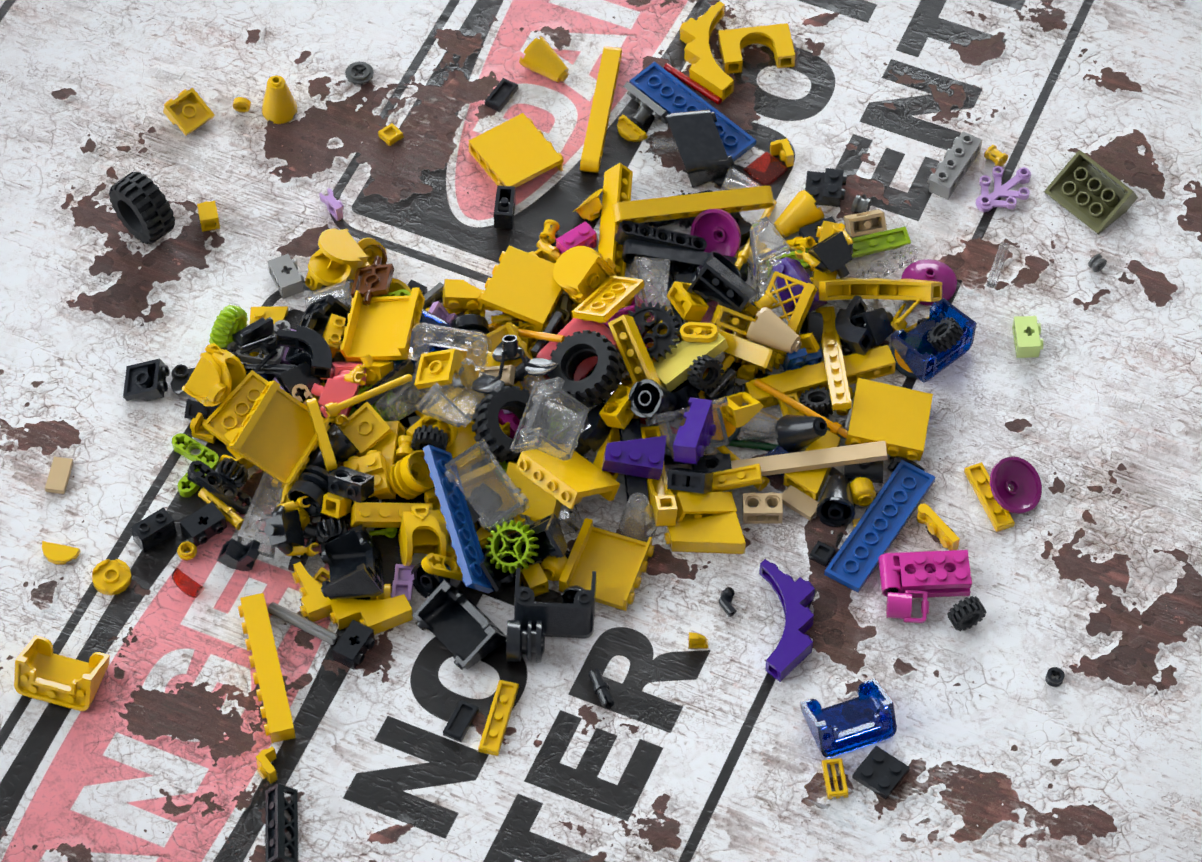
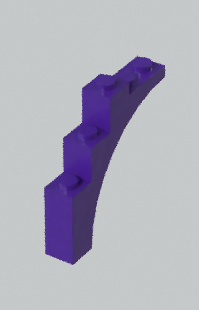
(798, 619)

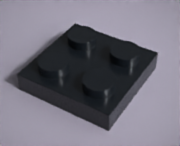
(880, 772)

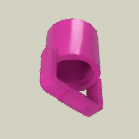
(900, 606)

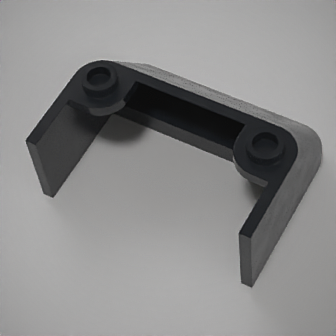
(550, 542)
(557, 618)

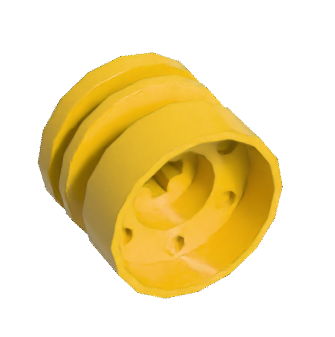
(410, 476)

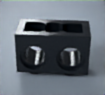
(690, 480)
(350, 484)

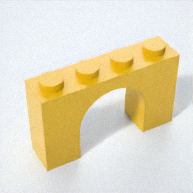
(775, 37)

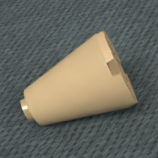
(773, 332)

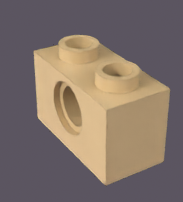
(865, 223)

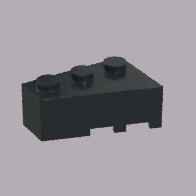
(723, 286)

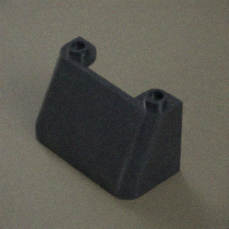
(699, 145)
(316, 318)
(353, 564)
(459, 625)

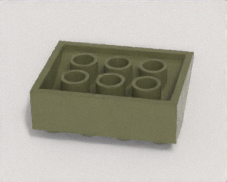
(1090, 193)

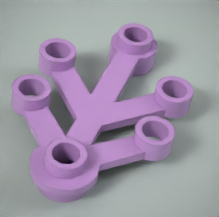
(1022, 176)

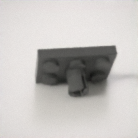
(646, 106)

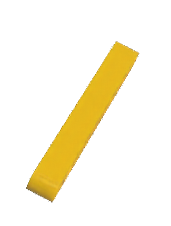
(601, 109)
(693, 204)

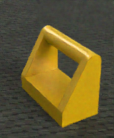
(738, 415)

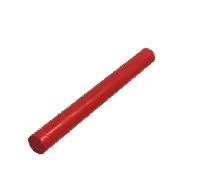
(692, 83)

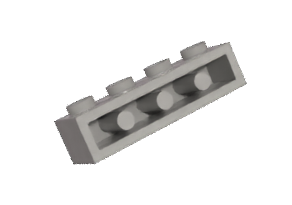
(955, 165)

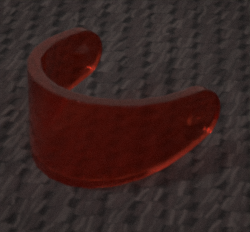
(186, 584)

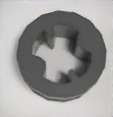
(1097, 262)

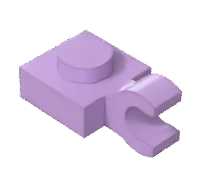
(334, 206)

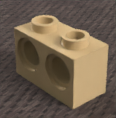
(762, 512)

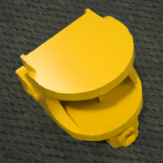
(335, 260)
(582, 272)
(215, 376)
(424, 533)

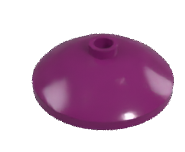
(710, 224)
(932, 271)
(1023, 484)

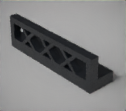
(277, 822)

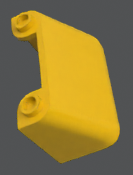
(57, 677)

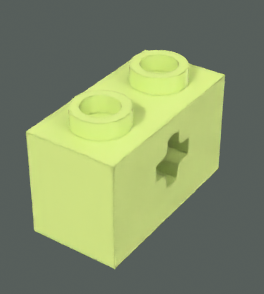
(1027, 337)

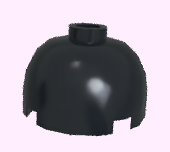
(425, 582)

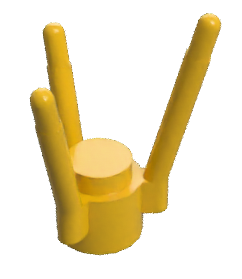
(900, 323)

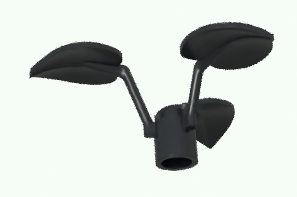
(509, 350)

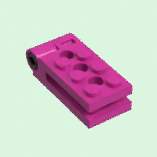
(928, 571)

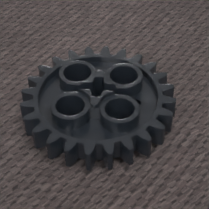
(664, 342)

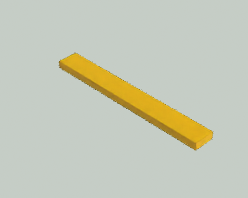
(834, 361)

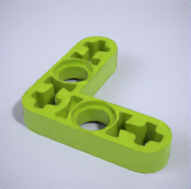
(192, 444)

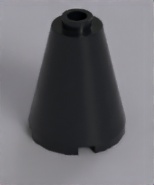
(651, 399)
(799, 431)
(341, 447)
(836, 502)

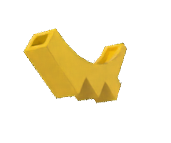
(697, 52)
(880, 289)
(375, 614)

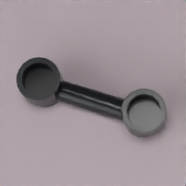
(309, 535)

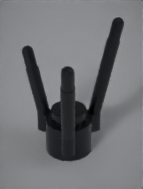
(266, 345)

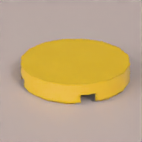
(111, 577)

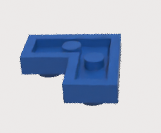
(800, 359)

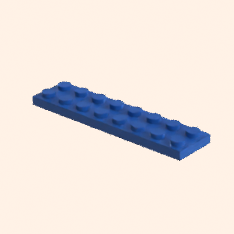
(677, 97)
(458, 521)
(879, 526)

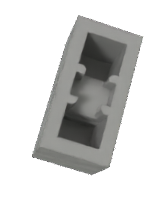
(286, 276)

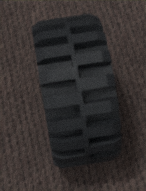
(142, 207)
(604, 377)
(487, 422)

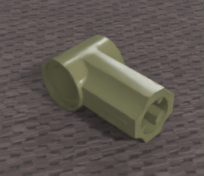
(565, 307)

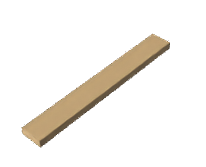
(817, 458)

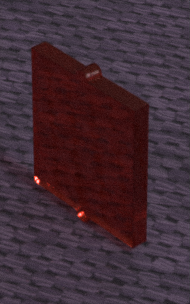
(765, 169)

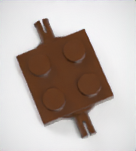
(373, 280)

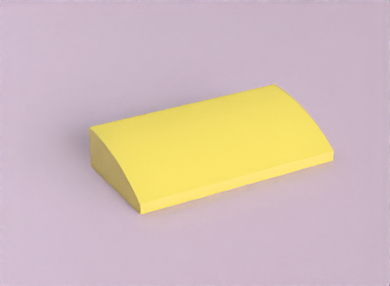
(674, 368)

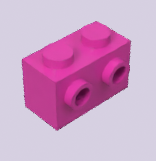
(579, 236)

